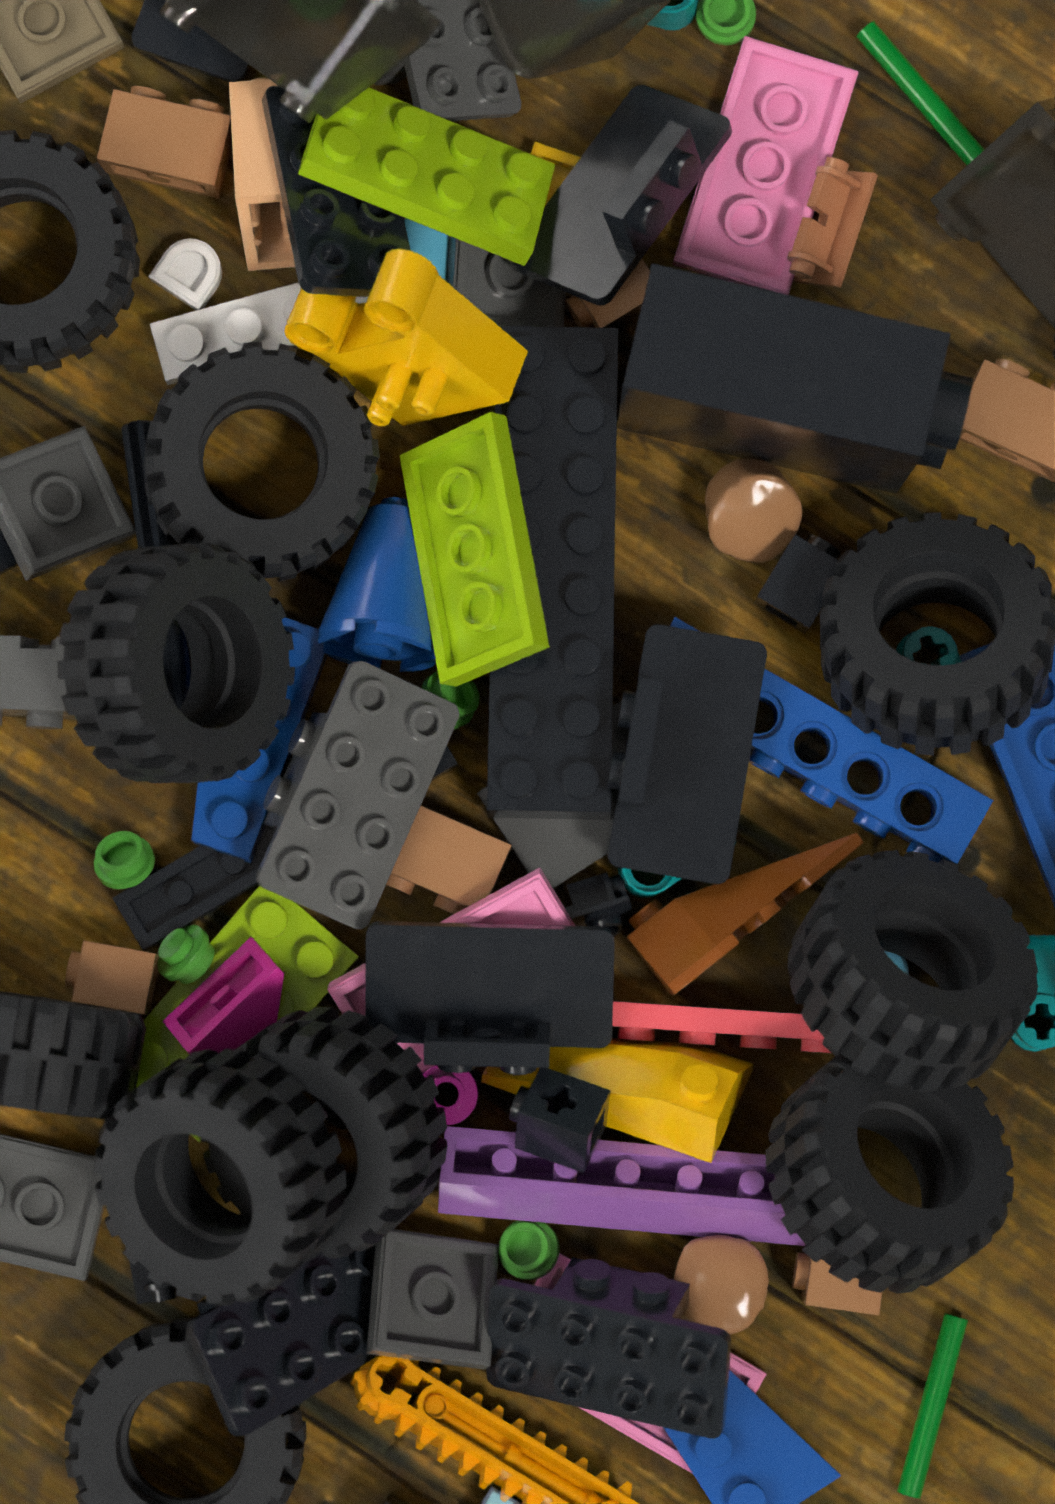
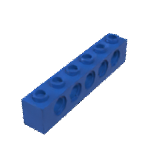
(954, 805)

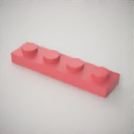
(701, 1024)

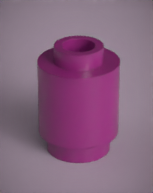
(467, 1091)

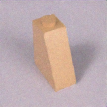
(256, 181)

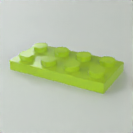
(431, 173)
(473, 550)
(291, 938)

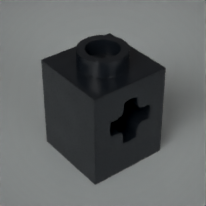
(798, 581)
(560, 1118)

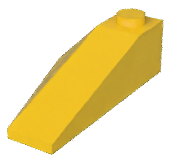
(658, 1089)

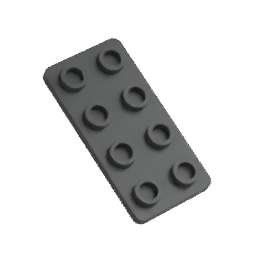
(459, 67)
(353, 793)

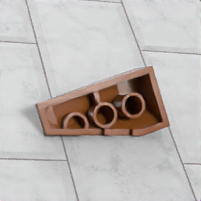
(708, 923)

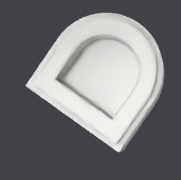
(189, 272)

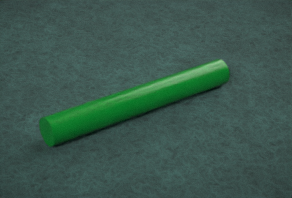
(920, 92)
(932, 1406)

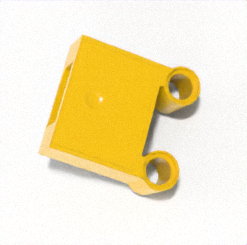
(412, 344)

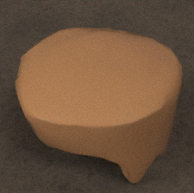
(751, 510)
(725, 1281)

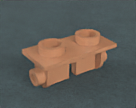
(828, 240)

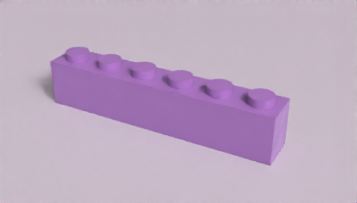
(621, 1188)

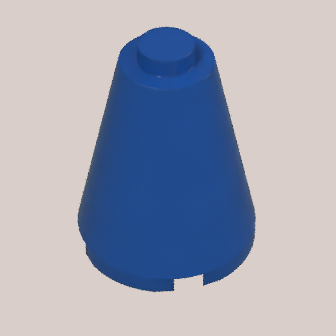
(380, 596)

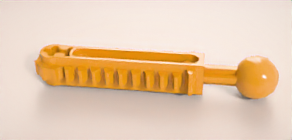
(479, 1437)

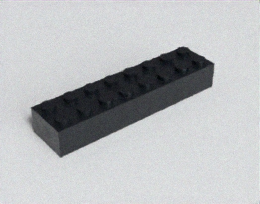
(556, 705)

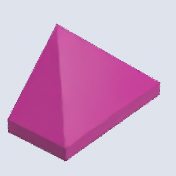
(230, 1003)

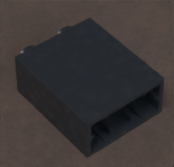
(790, 381)

